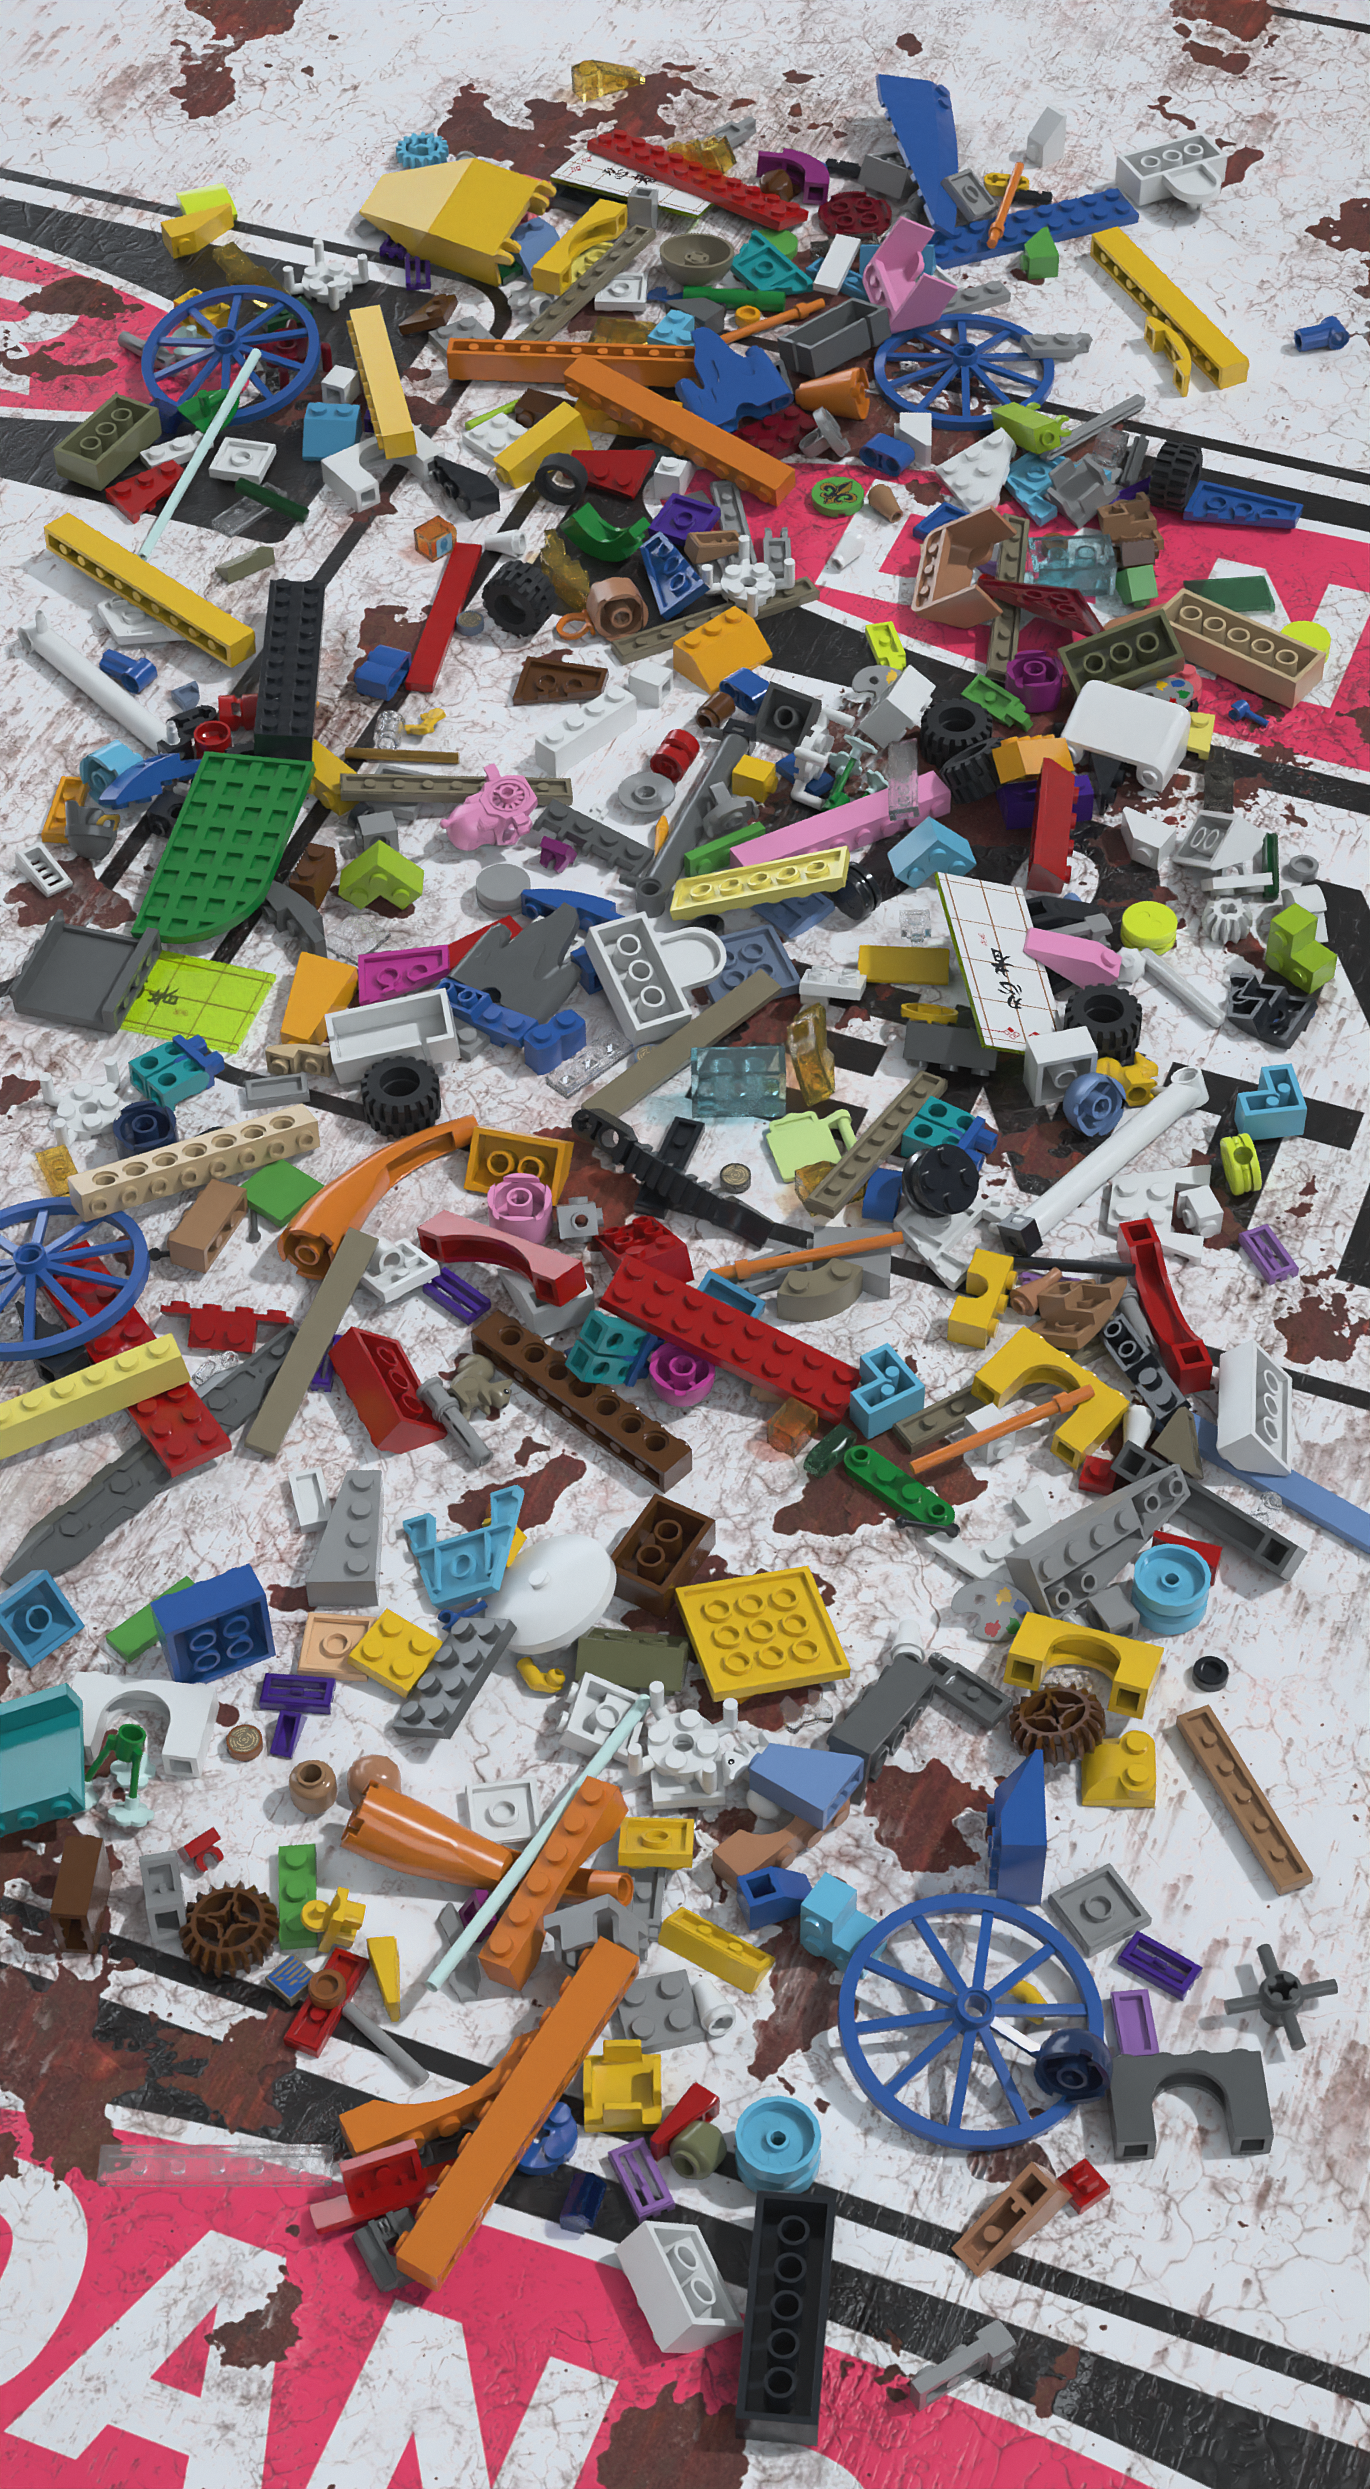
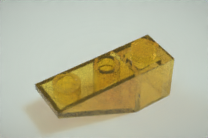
(711, 152)

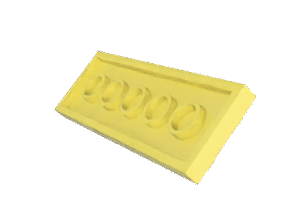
(760, 883)

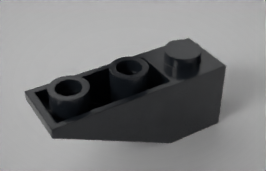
(468, 488)
(1105, 777)
(1055, 912)
(58, 1365)

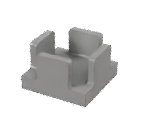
(1079, 490)
(583, 1925)

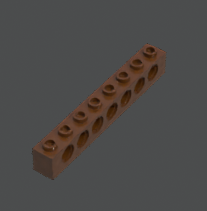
(586, 1406)

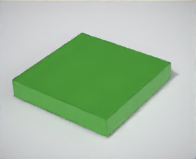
(280, 1191)

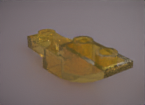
(243, 271)
(566, 575)
(810, 1054)

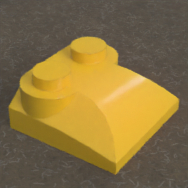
(1120, 1772)

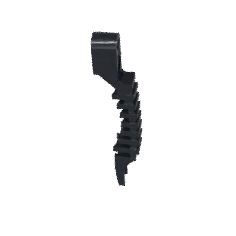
(728, 1213)

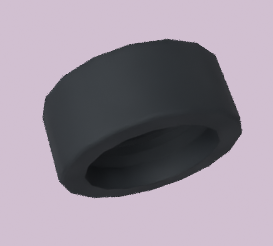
(568, 465)

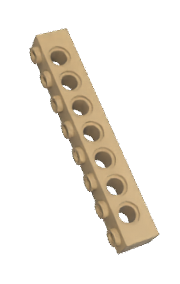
(193, 1162)

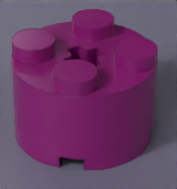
(1035, 680)

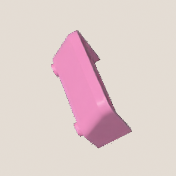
(892, 276)

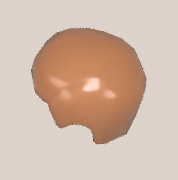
(374, 1767)

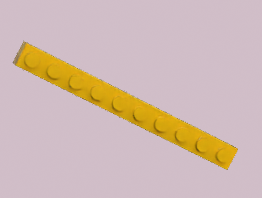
(1166, 302)
(381, 383)
(150, 590)

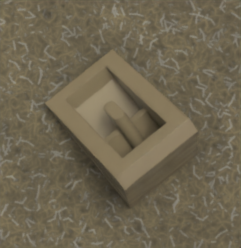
(1180, 1443)

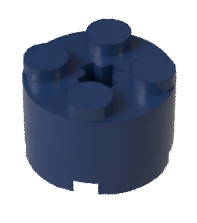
(144, 1129)

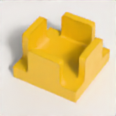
(622, 2088)

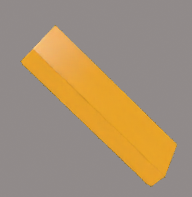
(68, 789)

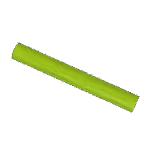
(506, 409)

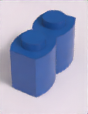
(383, 672)
(554, 1042)

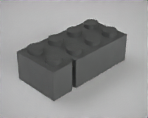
(834, 337)

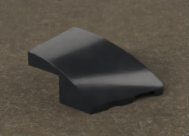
(1257, 1005)

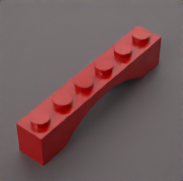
(459, 1239)
(1180, 1347)

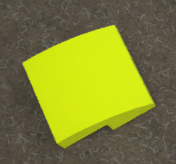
(205, 198)

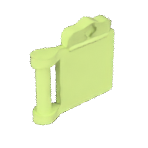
(805, 1140)

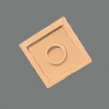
(328, 1643)

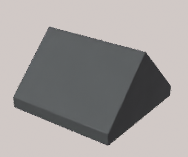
(786, 716)

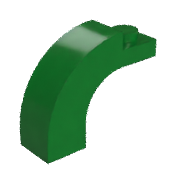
(601, 539)

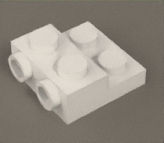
(594, 1714)

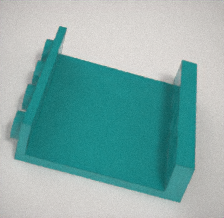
(41, 1758)

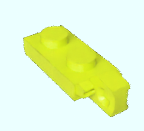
(886, 645)

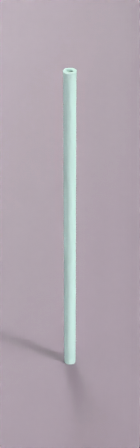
(199, 454)
(534, 1848)

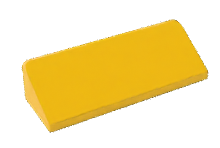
(904, 964)
(715, 1949)

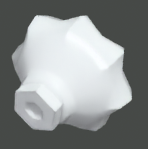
(1131, 965)

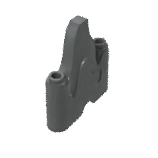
(529, 969)

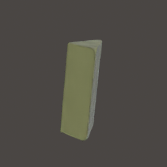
(246, 564)

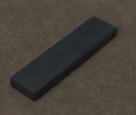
(678, 1147)

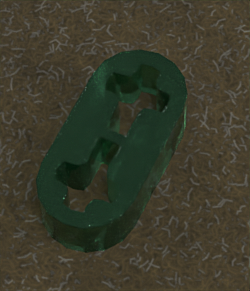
(829, 1451)

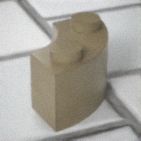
(820, 1292)

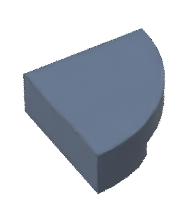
(186, 696)

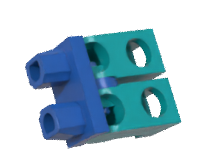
(175, 1070)
(947, 1124)
(612, 1351)

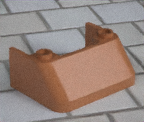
(947, 566)

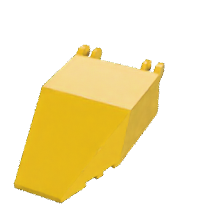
(457, 213)

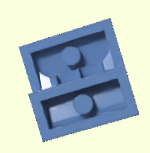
(796, 914)

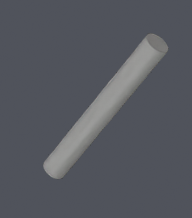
(385, 2043)

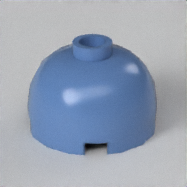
(1094, 1103)

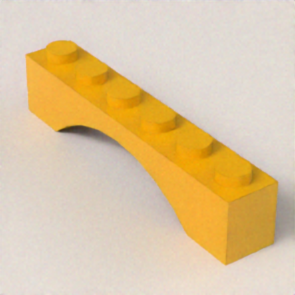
(600, 224)

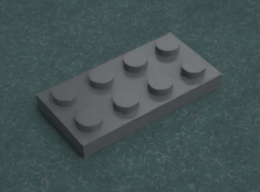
(454, 1677)

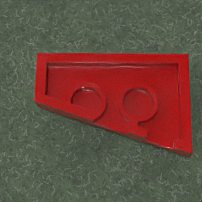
(616, 470)
(143, 490)

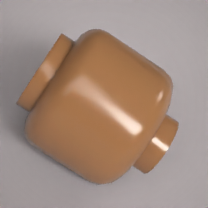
(313, 1786)

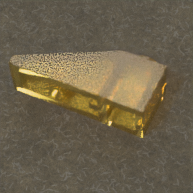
(599, 78)
(620, 331)

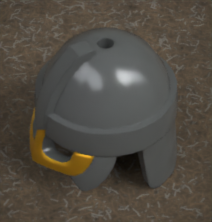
(86, 830)

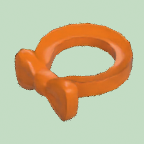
(583, 616)

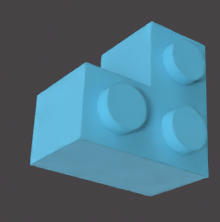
(673, 330)
(928, 850)
(1273, 1109)
(887, 1392)
(832, 1924)

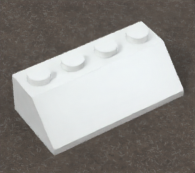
(1254, 1411)

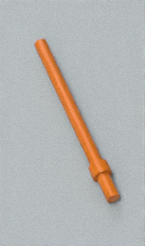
(997, 228)
(798, 312)
(743, 1269)
(1059, 1404)

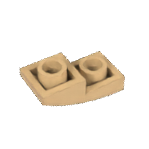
(294, 1058)

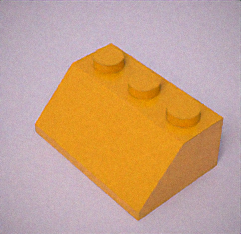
(720, 649)
(505, 1152)

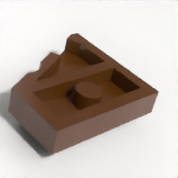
(431, 315)

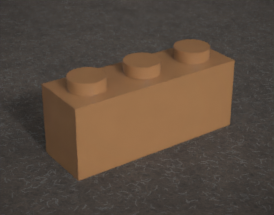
(207, 1226)

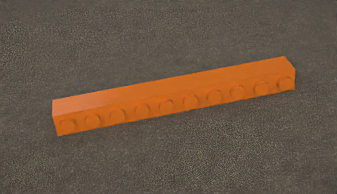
(550, 359)
(679, 430)
(516, 2115)

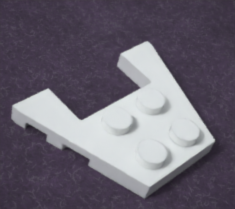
(132, 625)
(1152, 1197)
(936, 1237)
(988, 1560)

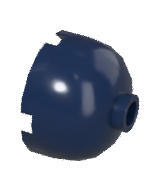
(1074, 2065)

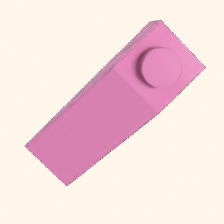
(1073, 957)

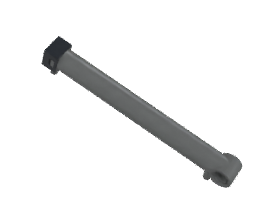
(652, 890)

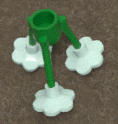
(848, 765)
(132, 1771)

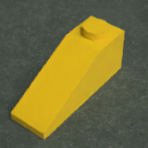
(196, 230)

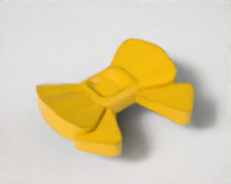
(429, 720)

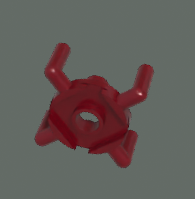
(296, 351)

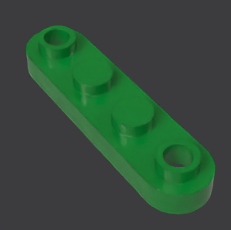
(896, 1487)

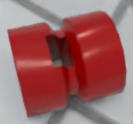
(246, 704)
(212, 737)
(675, 755)

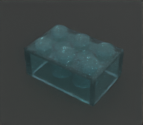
(1073, 562)
(738, 1081)

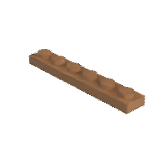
(1244, 1800)

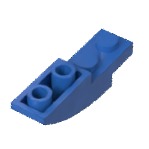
(147, 779)
(590, 908)
(479, 1011)

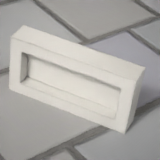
(310, 1499)

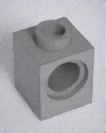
(377, 827)
(1113, 1613)

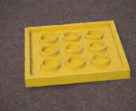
(761, 1633)

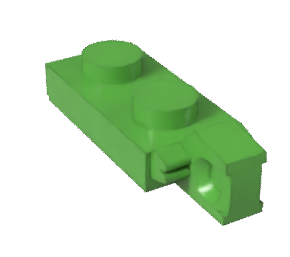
(1000, 703)

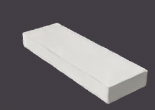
(836, 264)

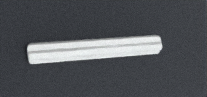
(1183, 989)

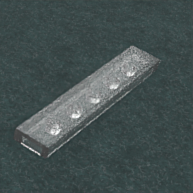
(903, 779)
(216, 2165)

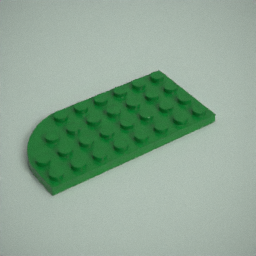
(224, 846)

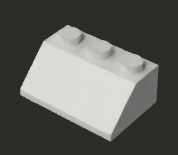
(1219, 841)
(678, 2286)

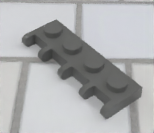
(594, 838)

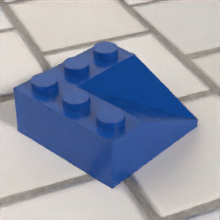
(214, 1627)
(1019, 1834)

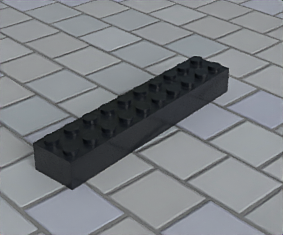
(290, 670)

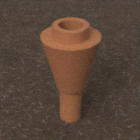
(1025, 1299)

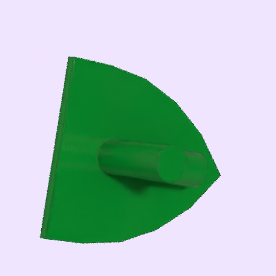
(204, 406)

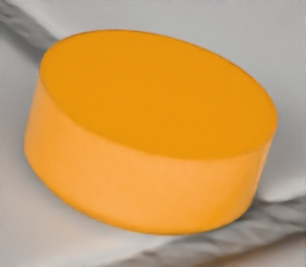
(746, 315)

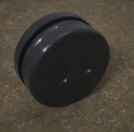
(859, 895)

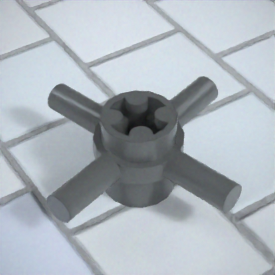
(1272, 1991)

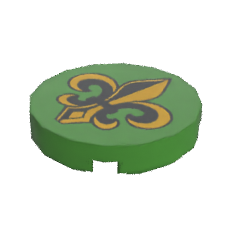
(837, 496)

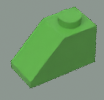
(1040, 256)
(1137, 585)

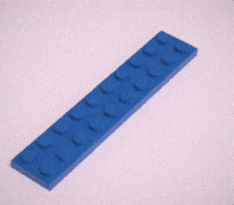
(1064, 220)

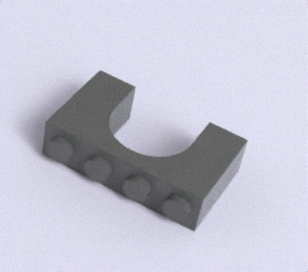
(1230, 2077)

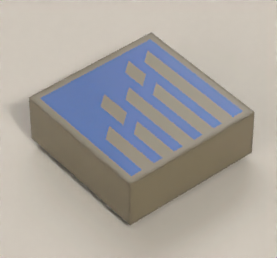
(290, 1979)

